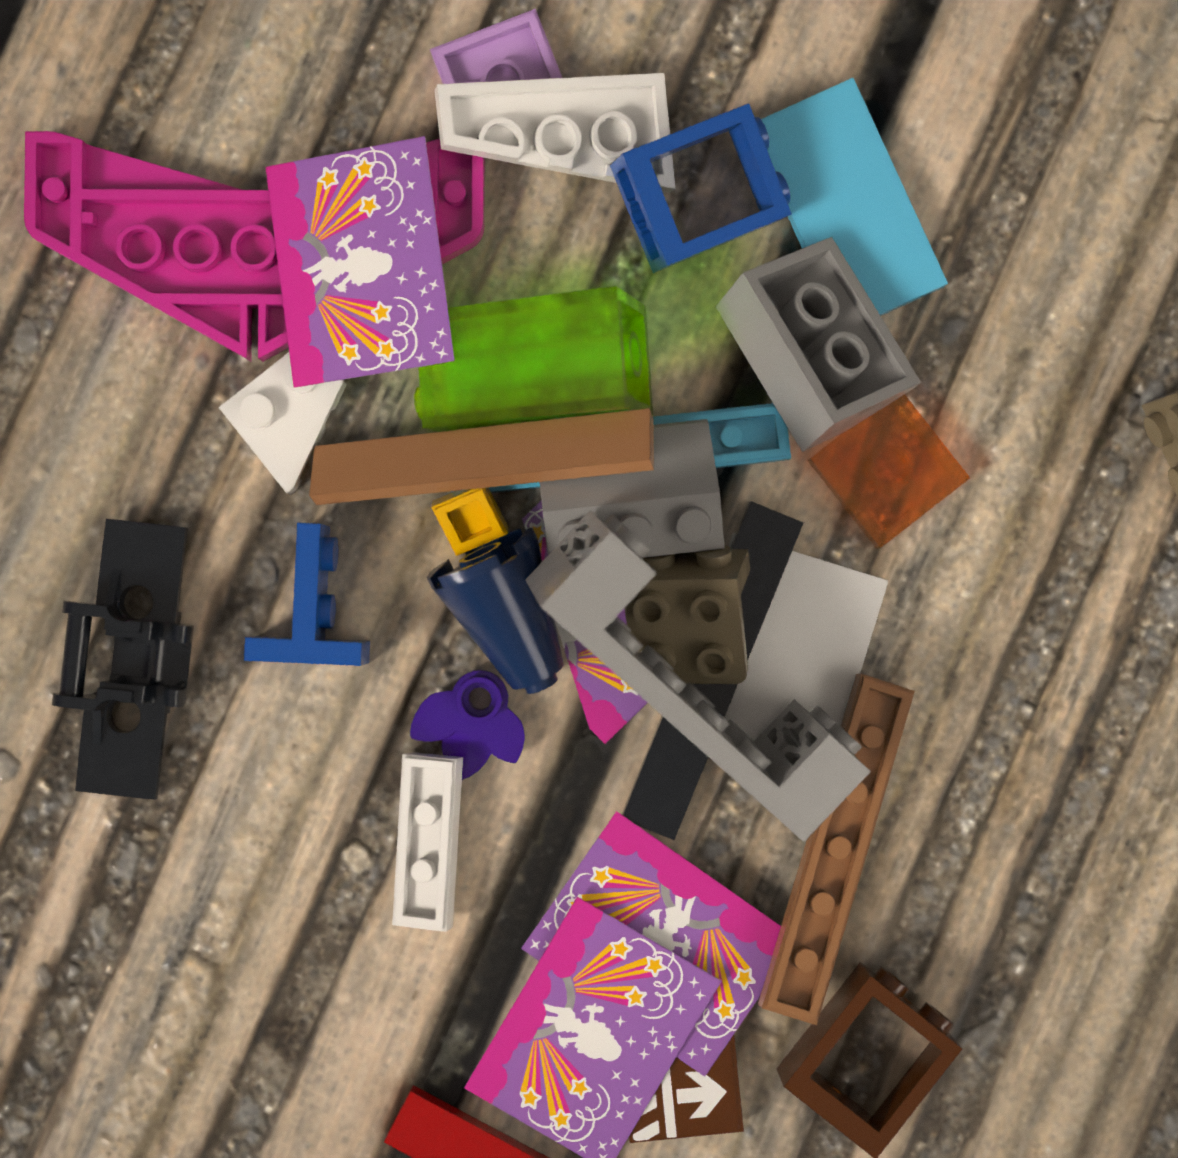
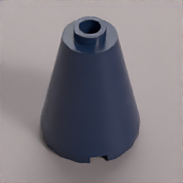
(501, 612)

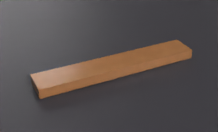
(484, 457)
(835, 858)

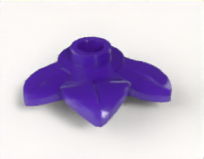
(471, 730)

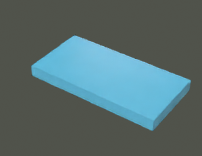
(851, 192)

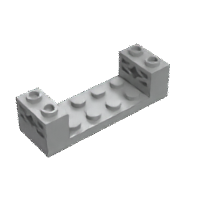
(796, 765)

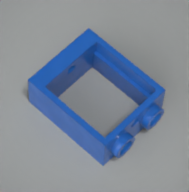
(649, 207)

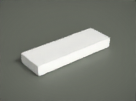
(427, 841)

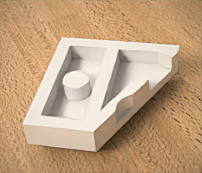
(282, 420)

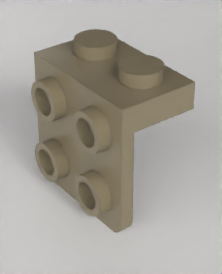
(695, 614)

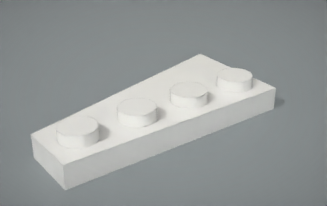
(558, 122)

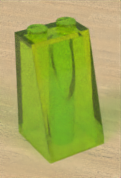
(539, 361)

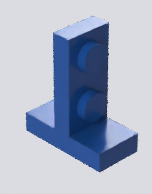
(312, 610)

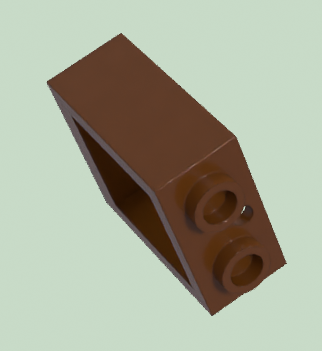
(799, 1066)

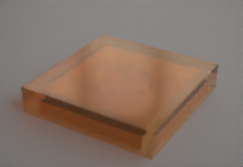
(888, 470)

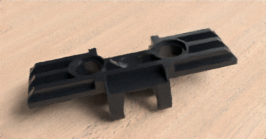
(147, 659)

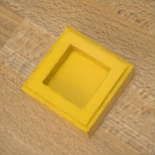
(469, 518)

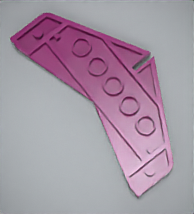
(195, 242)

